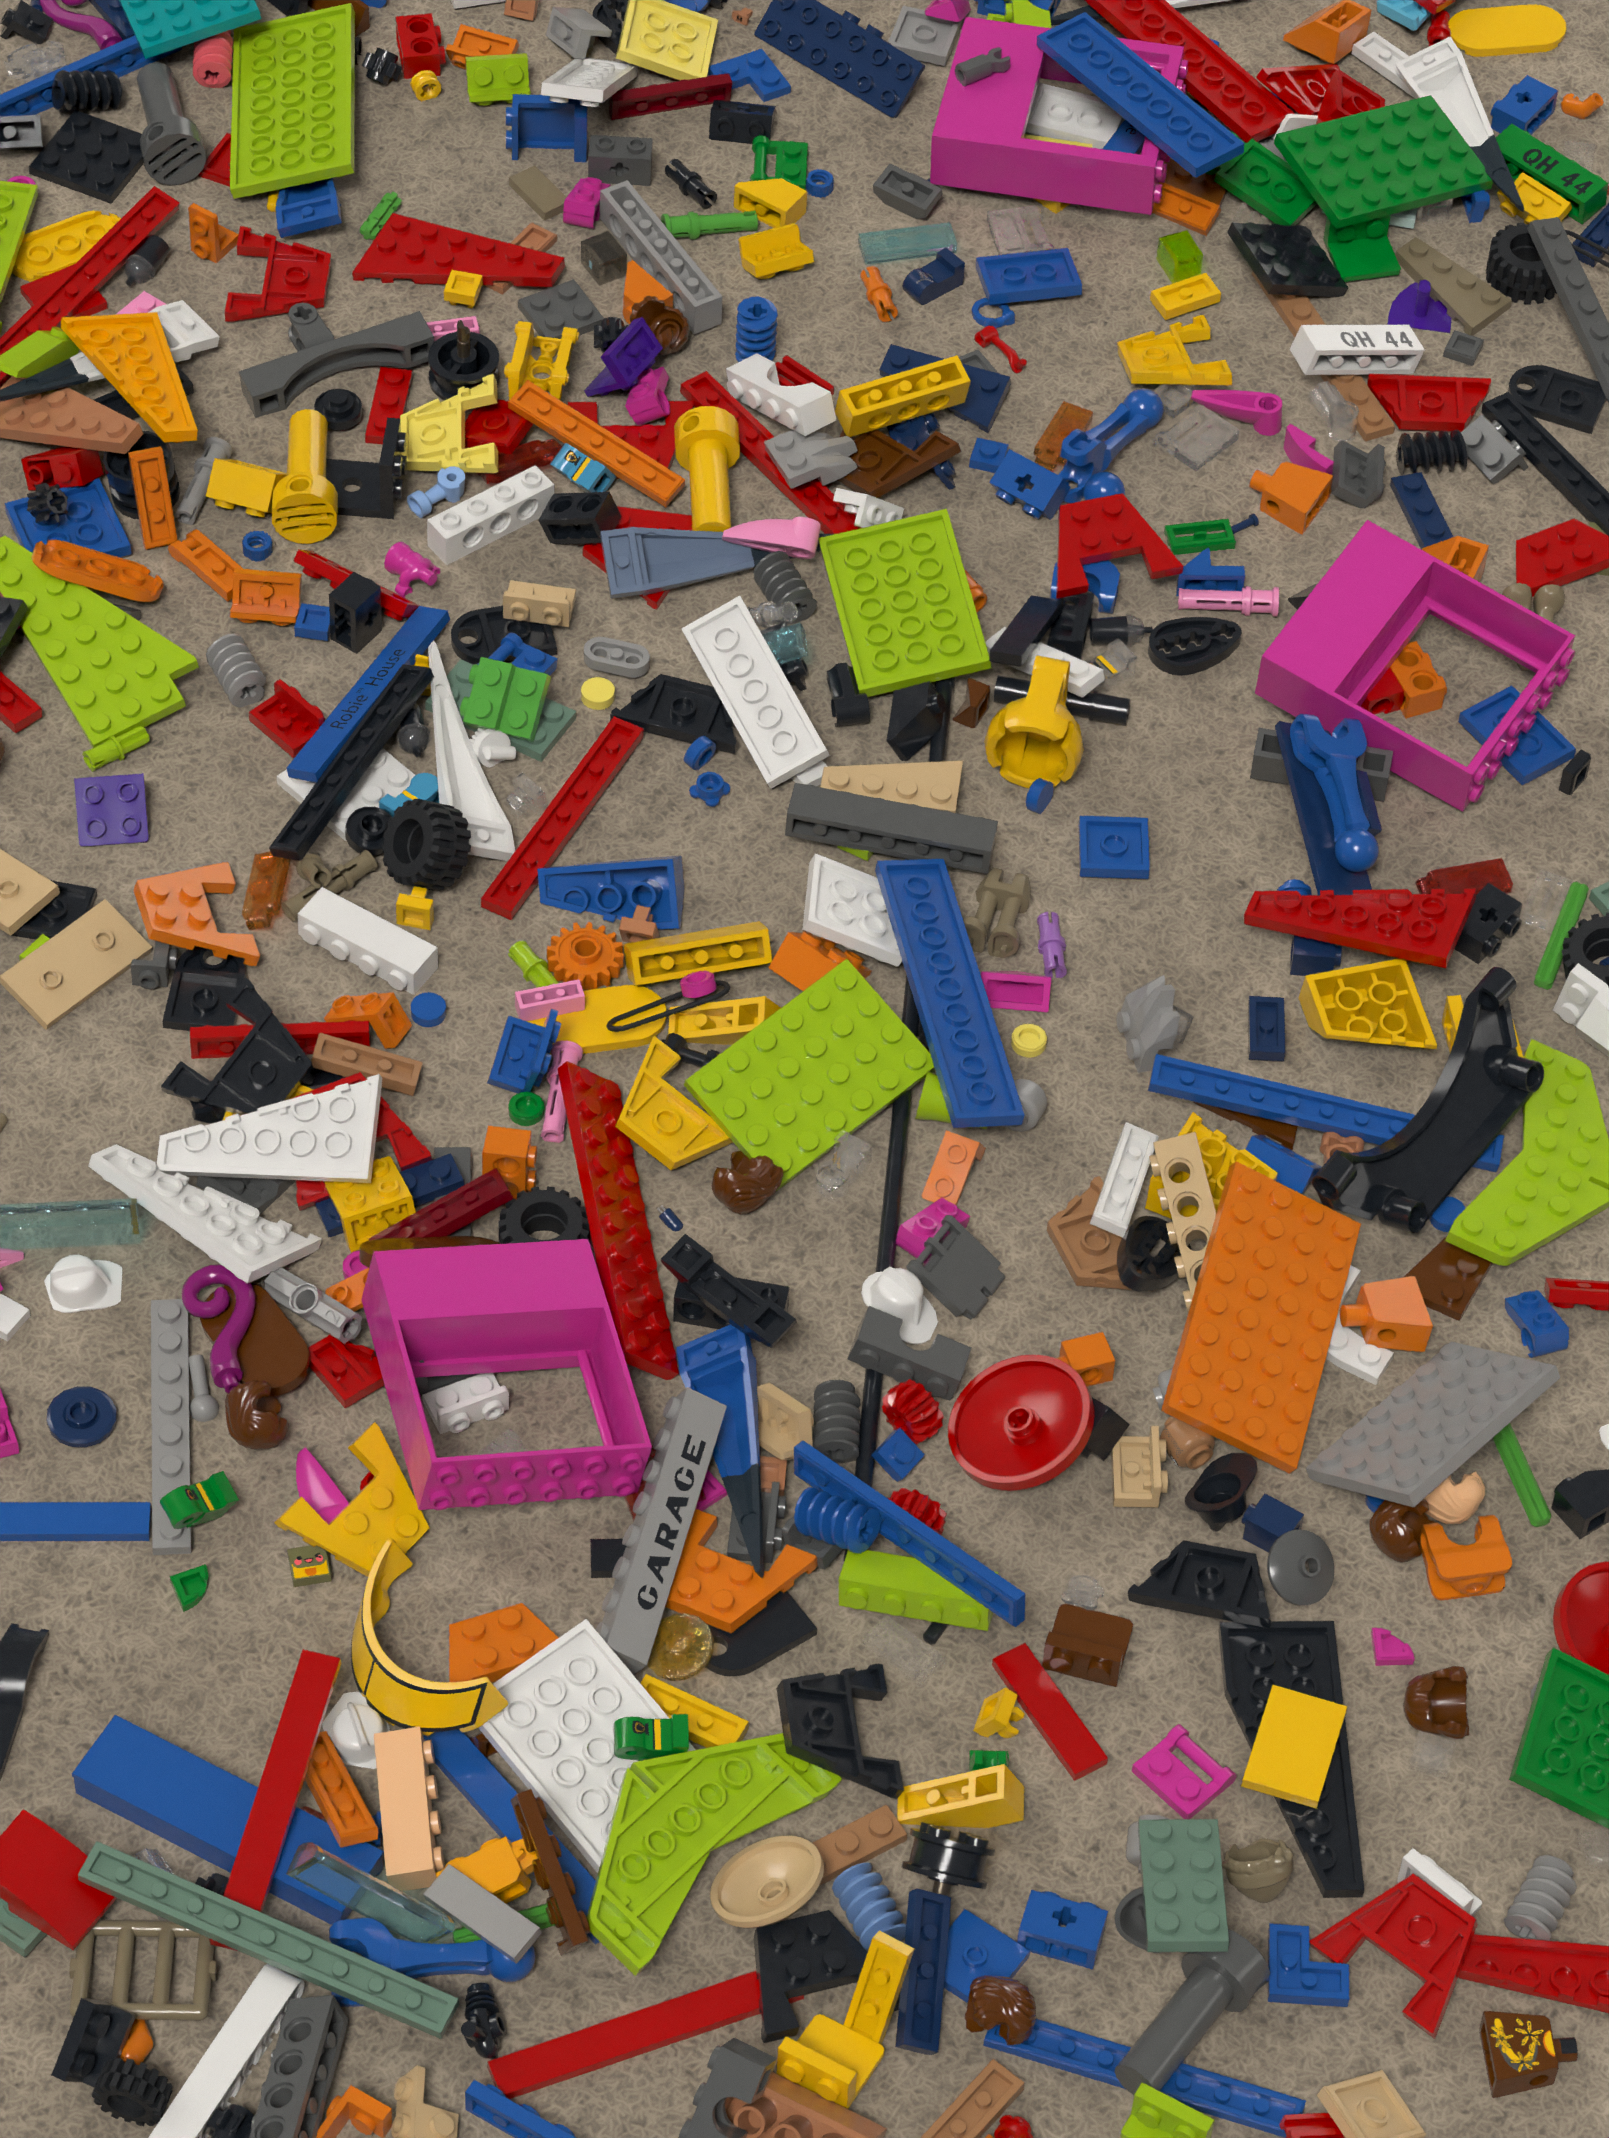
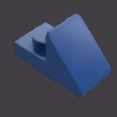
(1200, 575)

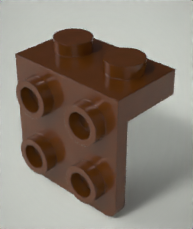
(1087, 1644)

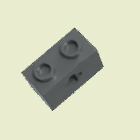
(620, 159)

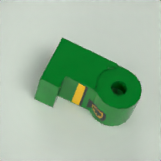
(199, 1502)
(650, 1738)

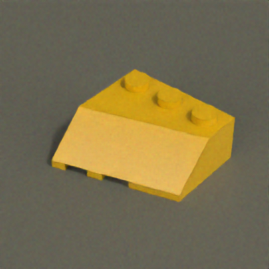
(1367, 1005)
(1217, 1159)

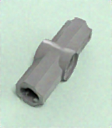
(313, 1305)

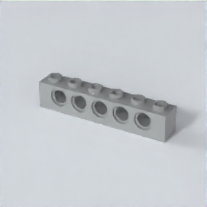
(660, 255)

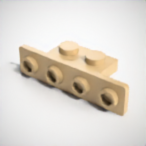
(419, 2119)

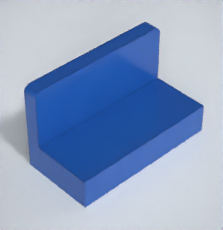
(1292, 1168)

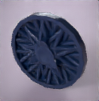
(81, 1416)

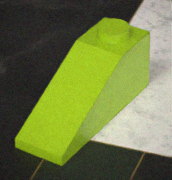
(38, 353)

